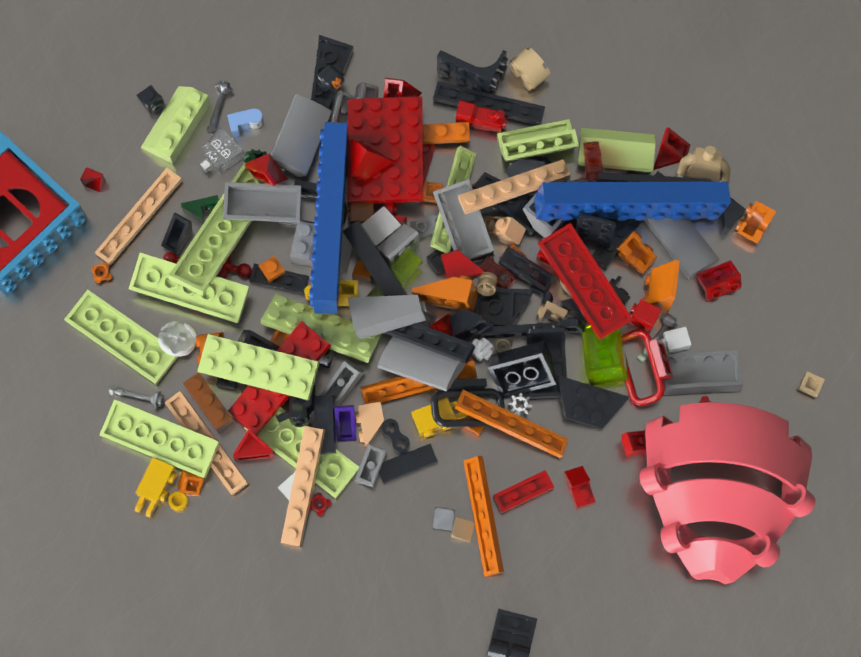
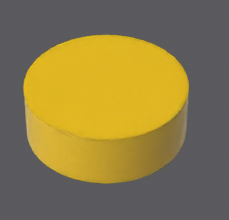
(178, 501)

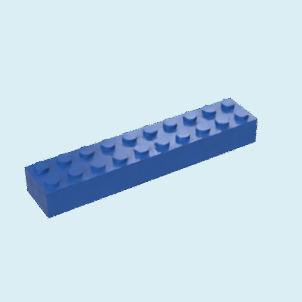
(632, 200)
(329, 218)

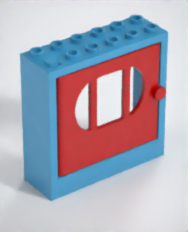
(47, 231)

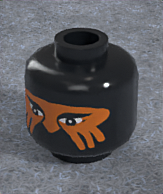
(331, 78)

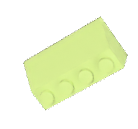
(177, 123)

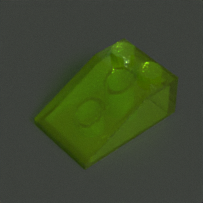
(604, 358)

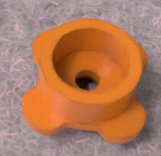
(101, 268)

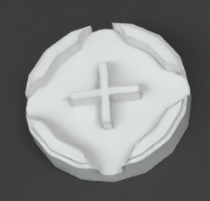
(177, 338)

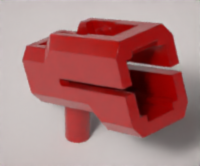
(481, 117)

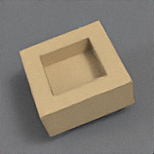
(811, 384)

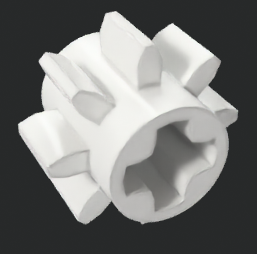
(482, 349)
(519, 411)

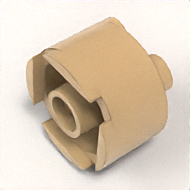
(529, 67)

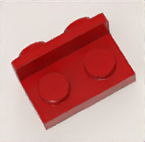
(719, 280)

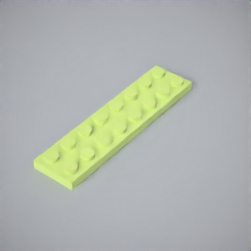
(211, 245)

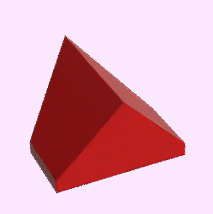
(399, 88)
(671, 149)
(366, 160)
(266, 170)
(458, 265)
(252, 448)

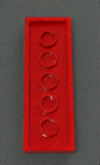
(585, 281)
(257, 405)

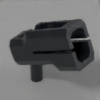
(299, 410)

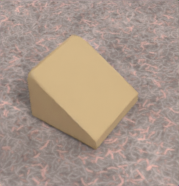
(463, 529)

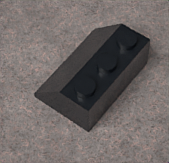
(522, 369)

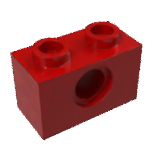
(643, 315)

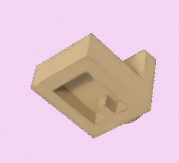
(555, 312)

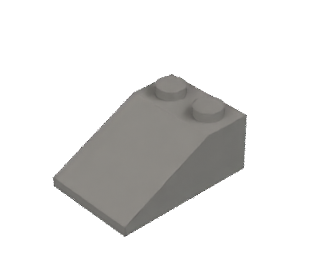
(303, 247)

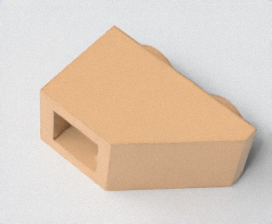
(504, 229)
(371, 421)

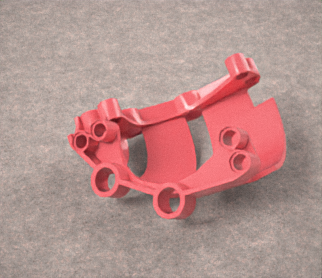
(730, 436)

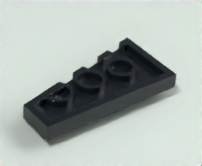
(329, 53)
(511, 207)

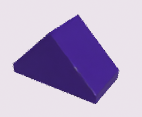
(345, 422)

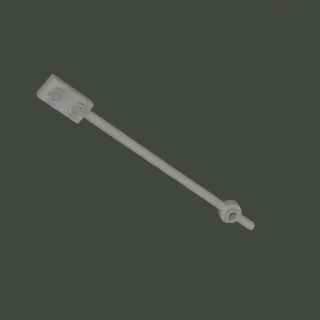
(426, 225)

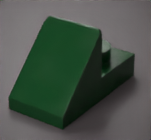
(197, 207)

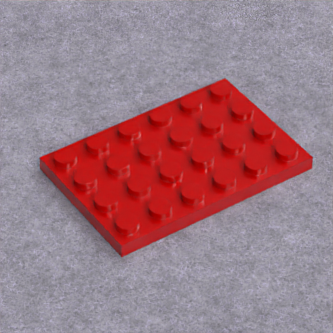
(396, 131)

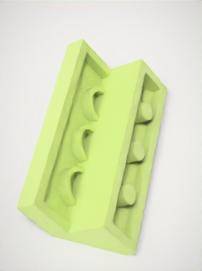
(537, 140)
(621, 149)

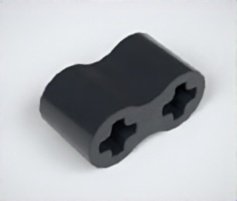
(395, 436)

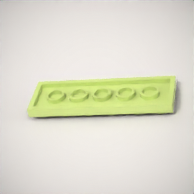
(221, 299)
(286, 314)
(120, 336)
(258, 367)
(160, 438)
(285, 439)

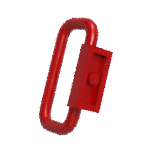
(659, 363)

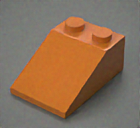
(662, 285)
(449, 293)

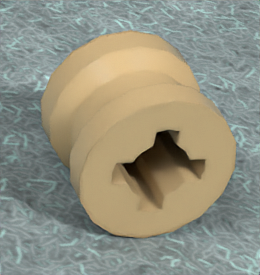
(487, 284)

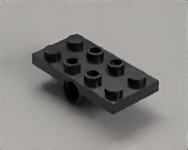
(512, 635)

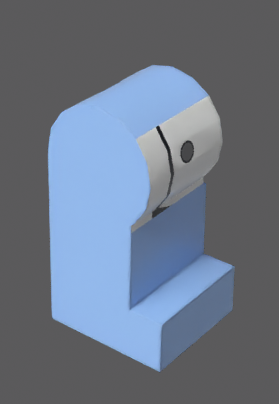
(245, 120)

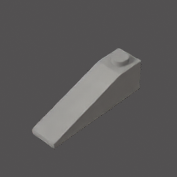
(341, 384)

